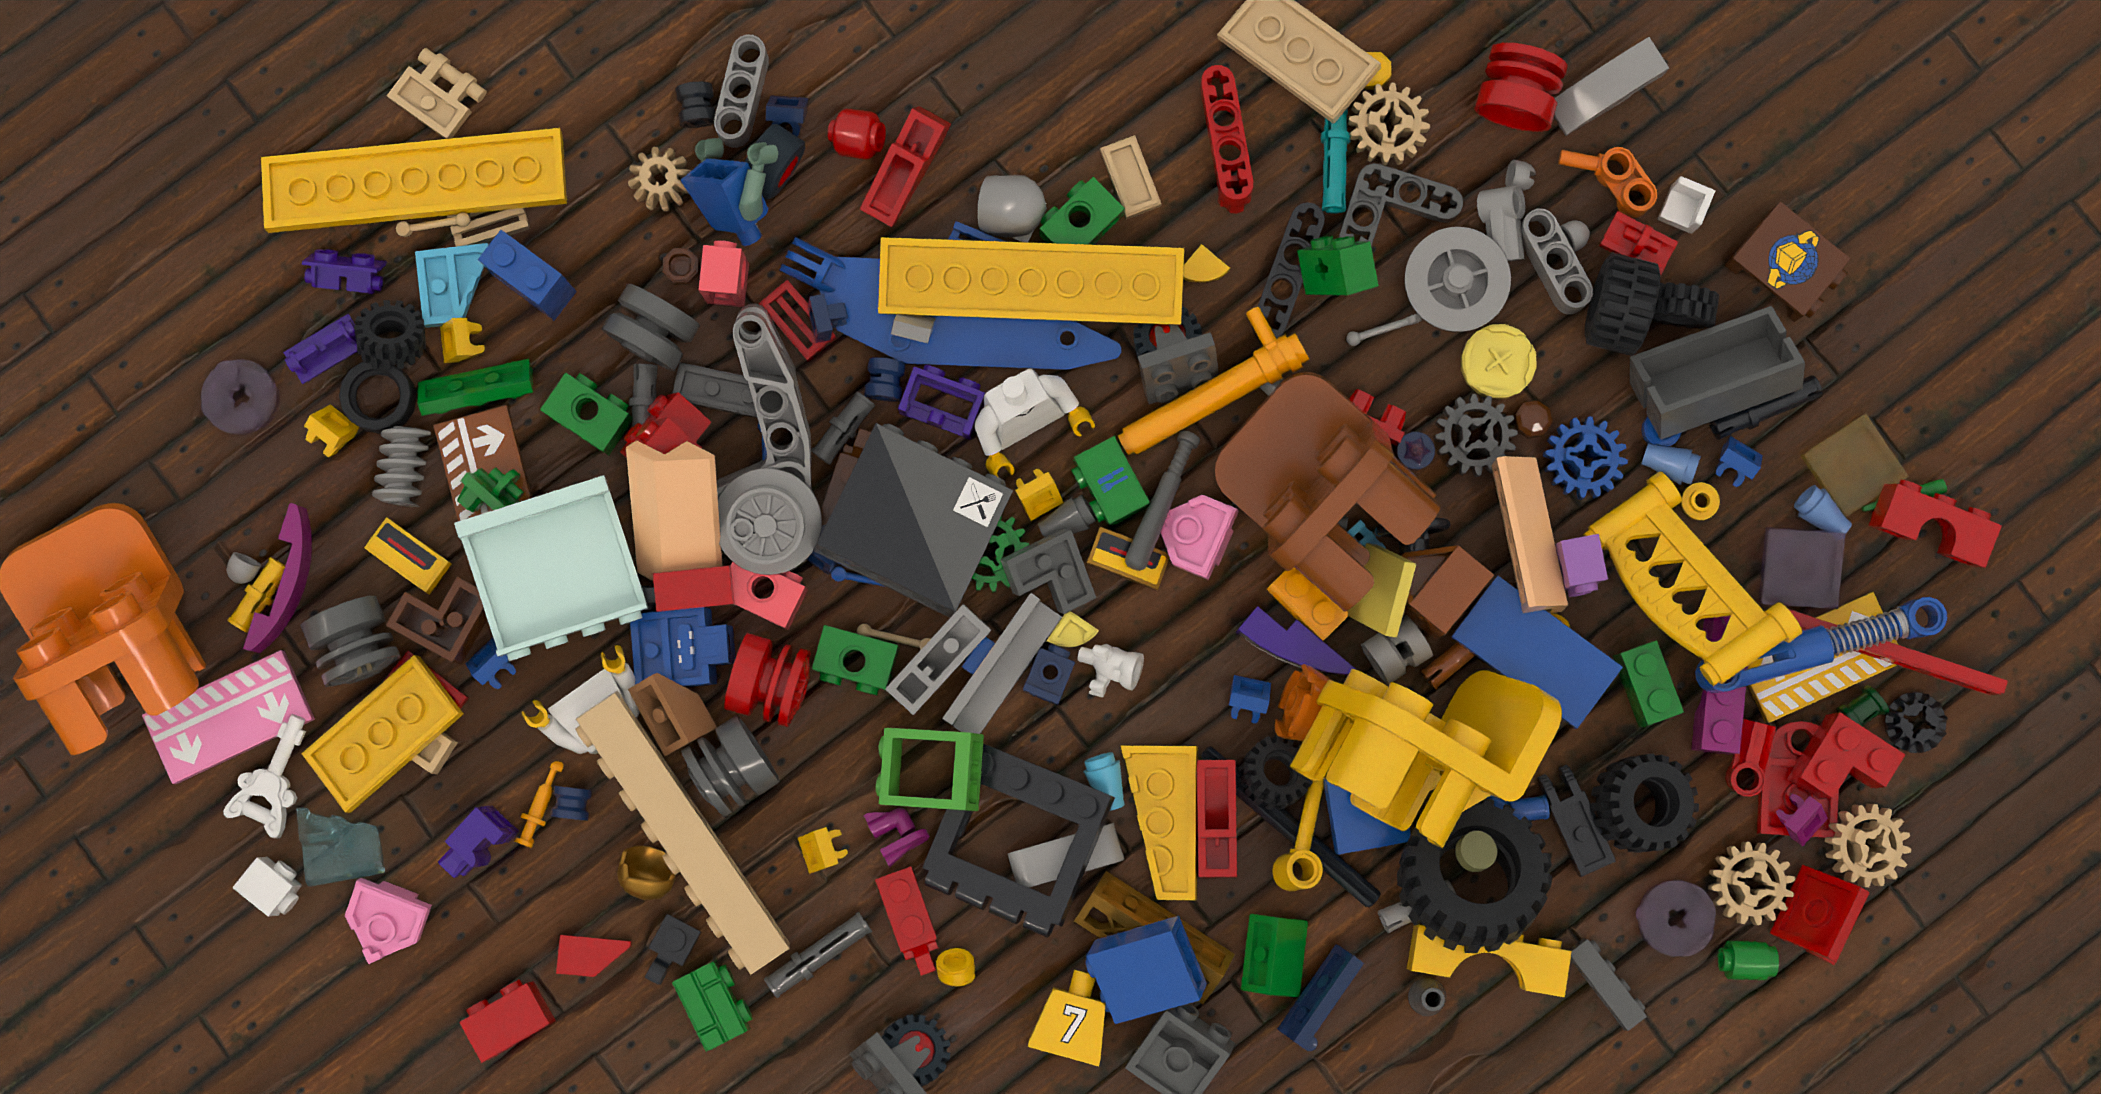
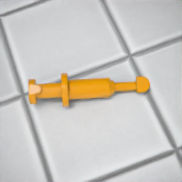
(538, 807)

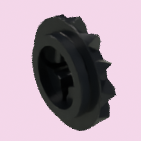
(1900, 729)

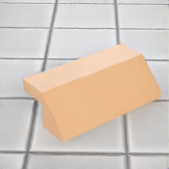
(673, 508)
(1529, 534)

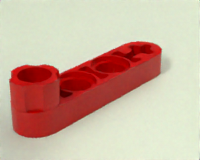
(1227, 135)

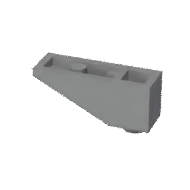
(938, 659)

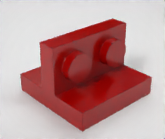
(1820, 913)

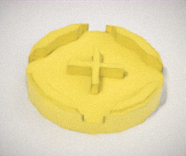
(1498, 361)

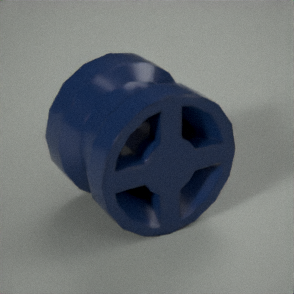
(571, 803)

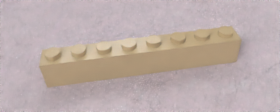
(683, 833)

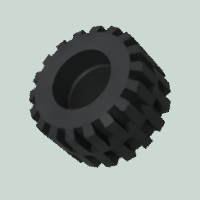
(1622, 304)
(1672, 803)

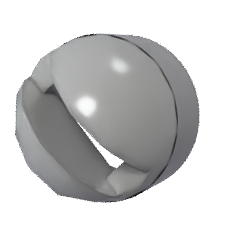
(1518, 174)
(1576, 234)
(242, 568)

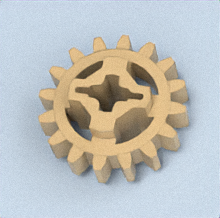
(1403, 124)
(1881, 835)
(1756, 869)

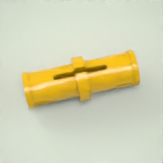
(258, 595)

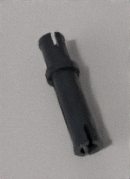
(1753, 415)

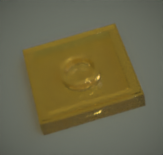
(1854, 465)

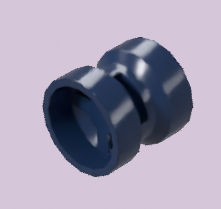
(884, 379)

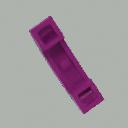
(265, 628)

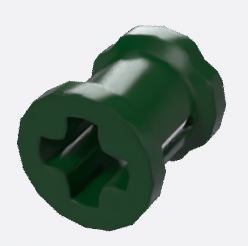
(1865, 706)

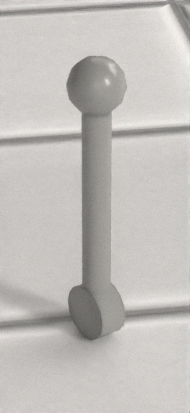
(1353, 338)

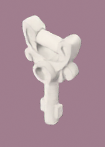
(270, 784)

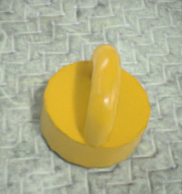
(955, 967)

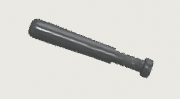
(1155, 516)

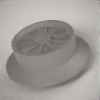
(1457, 279)
(768, 521)

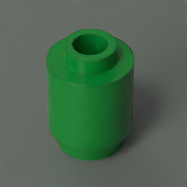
(1748, 960)

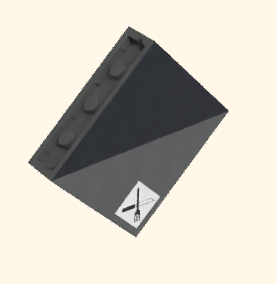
(914, 519)

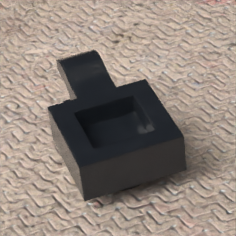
(673, 943)

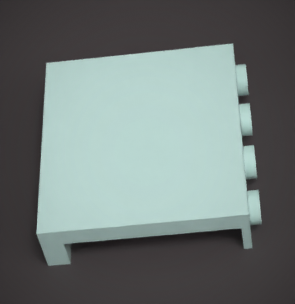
(552, 567)

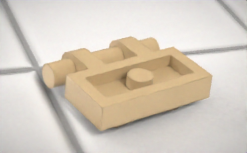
(431, 104)

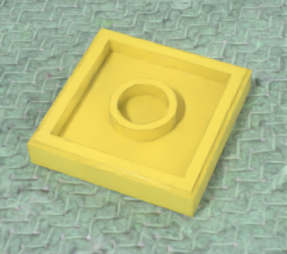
(1386, 600)

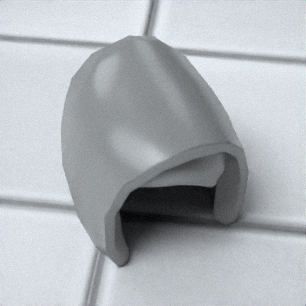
(1010, 205)

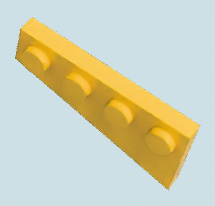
(1167, 811)

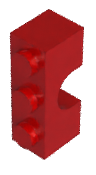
(1965, 534)

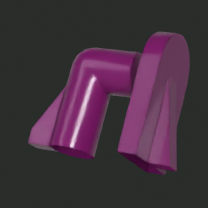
(898, 818)

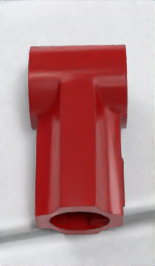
(1754, 754)

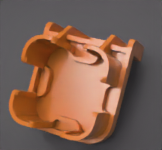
(94, 598)

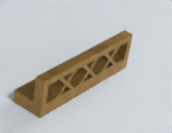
(1131, 909)

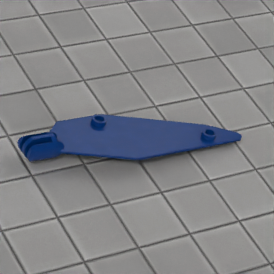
(953, 339)

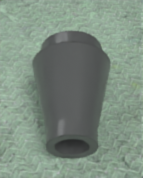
(1072, 514)
(1418, 994)

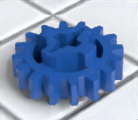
(1583, 474)

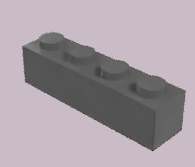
(1606, 984)

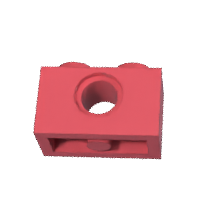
(723, 274)
(780, 606)

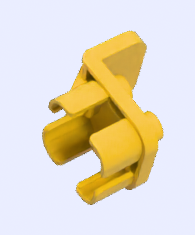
(1400, 751)

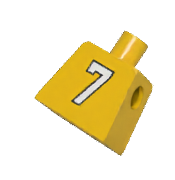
(1071, 1022)

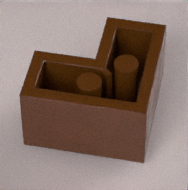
(444, 630)

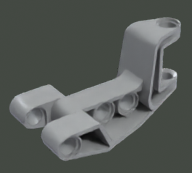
(770, 368)

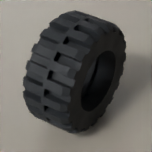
(1469, 922)

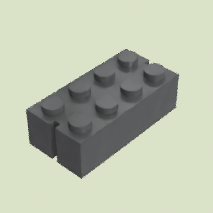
(1716, 372)

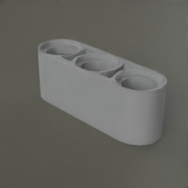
(740, 73)
(1555, 280)
(1043, 861)

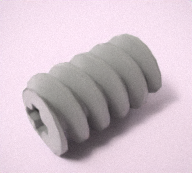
(400, 465)

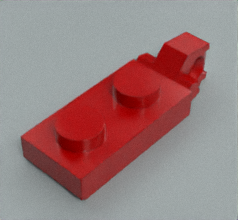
(909, 917)

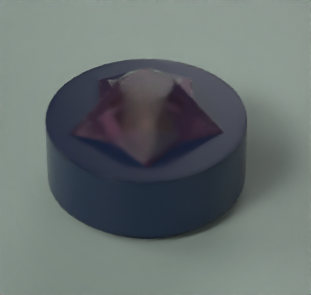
(1415, 451)

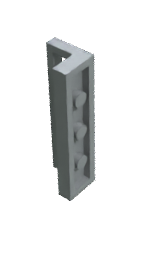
(1002, 666)

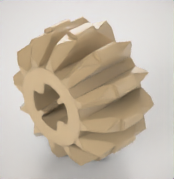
(670, 168)

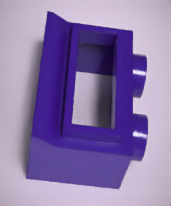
(934, 378)

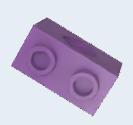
(1581, 564)

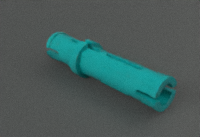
(1334, 165)

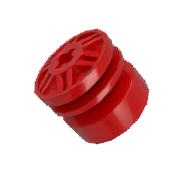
(1521, 87)
(767, 680)

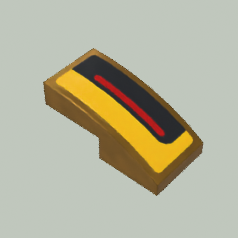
(1110, 553)

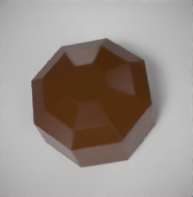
(681, 266)
(1532, 419)

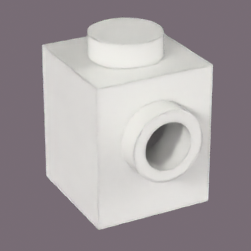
(269, 886)

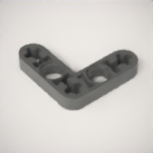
(1377, 199)

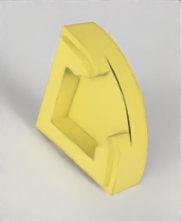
(1072, 632)

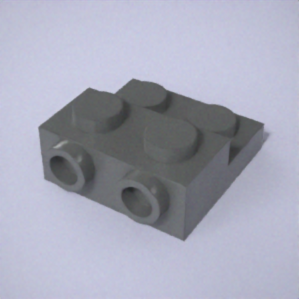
(1181, 1052)

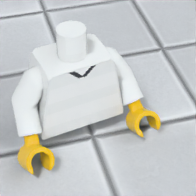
(1021, 408)
(562, 722)

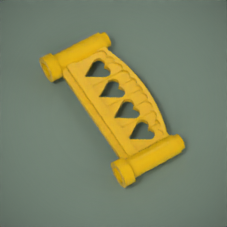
(1749, 629)

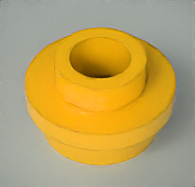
(1688, 501)

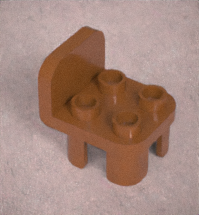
(1304, 467)

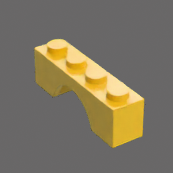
(1537, 967)

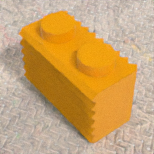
(1307, 603)

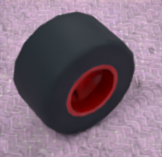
(789, 155)

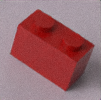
(507, 1020)

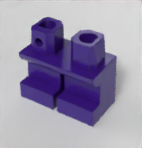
(473, 838)

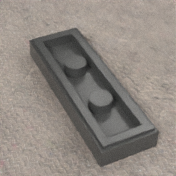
(720, 390)

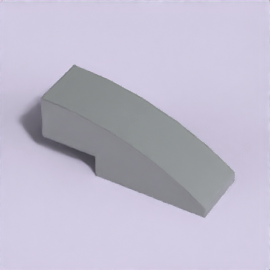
(1609, 86)

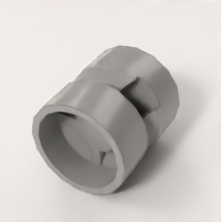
(1386, 658)

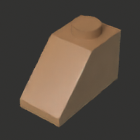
(671, 712)

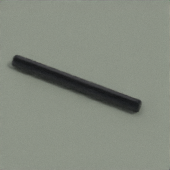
(1289, 826)

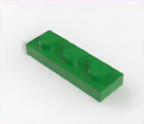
(475, 387)

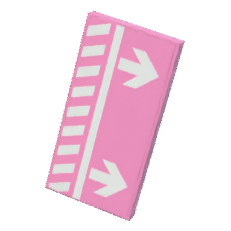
(228, 717)

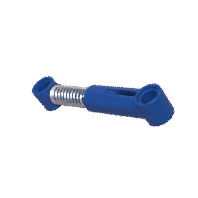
(1819, 644)

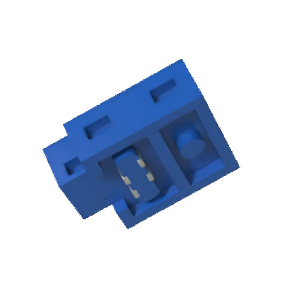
(681, 646)

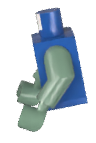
(729, 190)

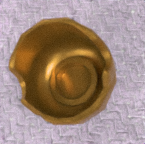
(644, 873)

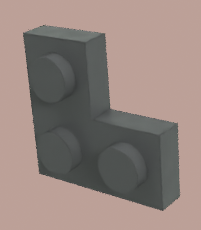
(1055, 562)

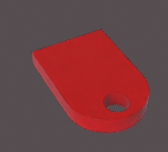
(1779, 789)

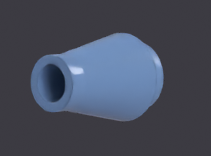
(1675, 463)
(1820, 510)

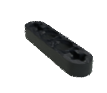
(1290, 273)

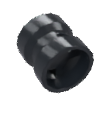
(695, 103)

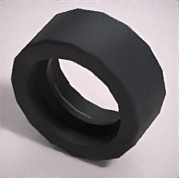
(349, 403)

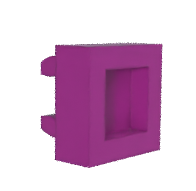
(1805, 820)

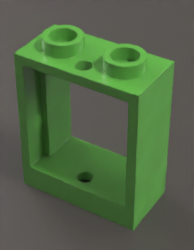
(965, 776)

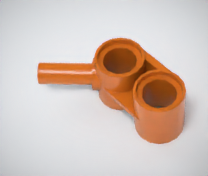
(1631, 180)

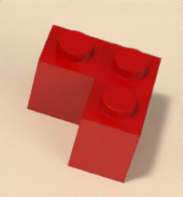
(669, 425)
(1844, 749)

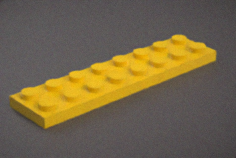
(413, 180)
(1031, 281)

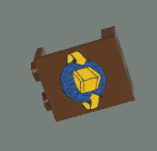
(1791, 260)

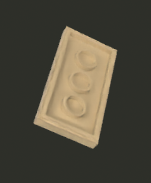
(1300, 54)

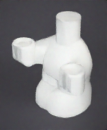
(1112, 664)

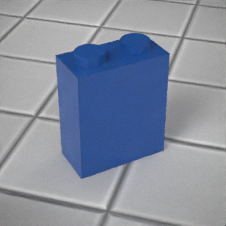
(527, 275)
(1146, 970)

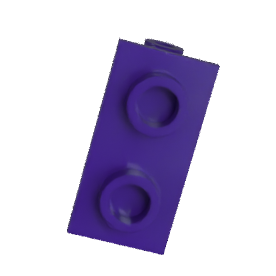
(329, 267)
(322, 349)

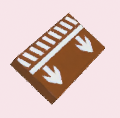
(479, 442)

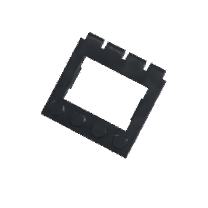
(1010, 899)

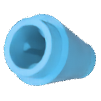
(1105, 775)

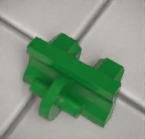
(492, 488)

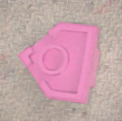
(1198, 534)
(385, 917)

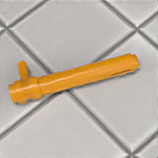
(1263, 367)

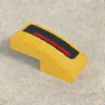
(408, 555)

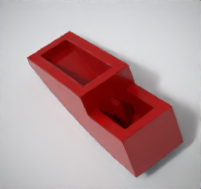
(905, 165)
(1216, 819)

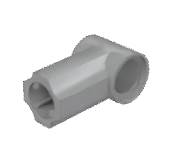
(1502, 213)

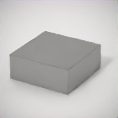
(913, 327)

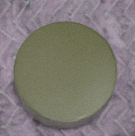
(1476, 851)

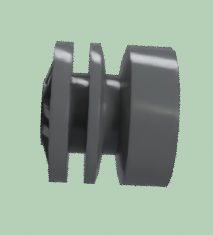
(349, 636)
(730, 766)

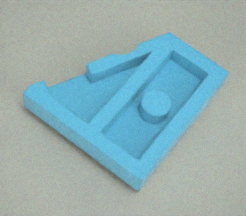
(448, 281)

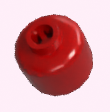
(857, 134)

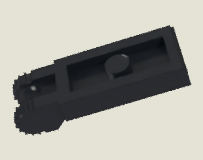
(1576, 824)

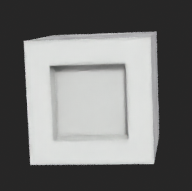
(1686, 205)

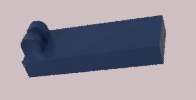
(1320, 997)

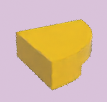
(1204, 267)

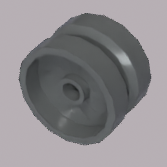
(648, 331)

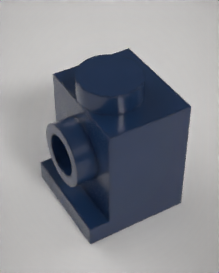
(1047, 689)

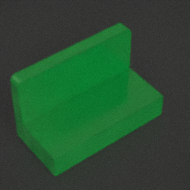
(1274, 955)

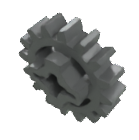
(1463, 424)

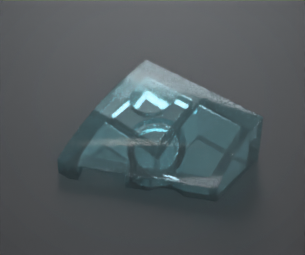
(337, 848)

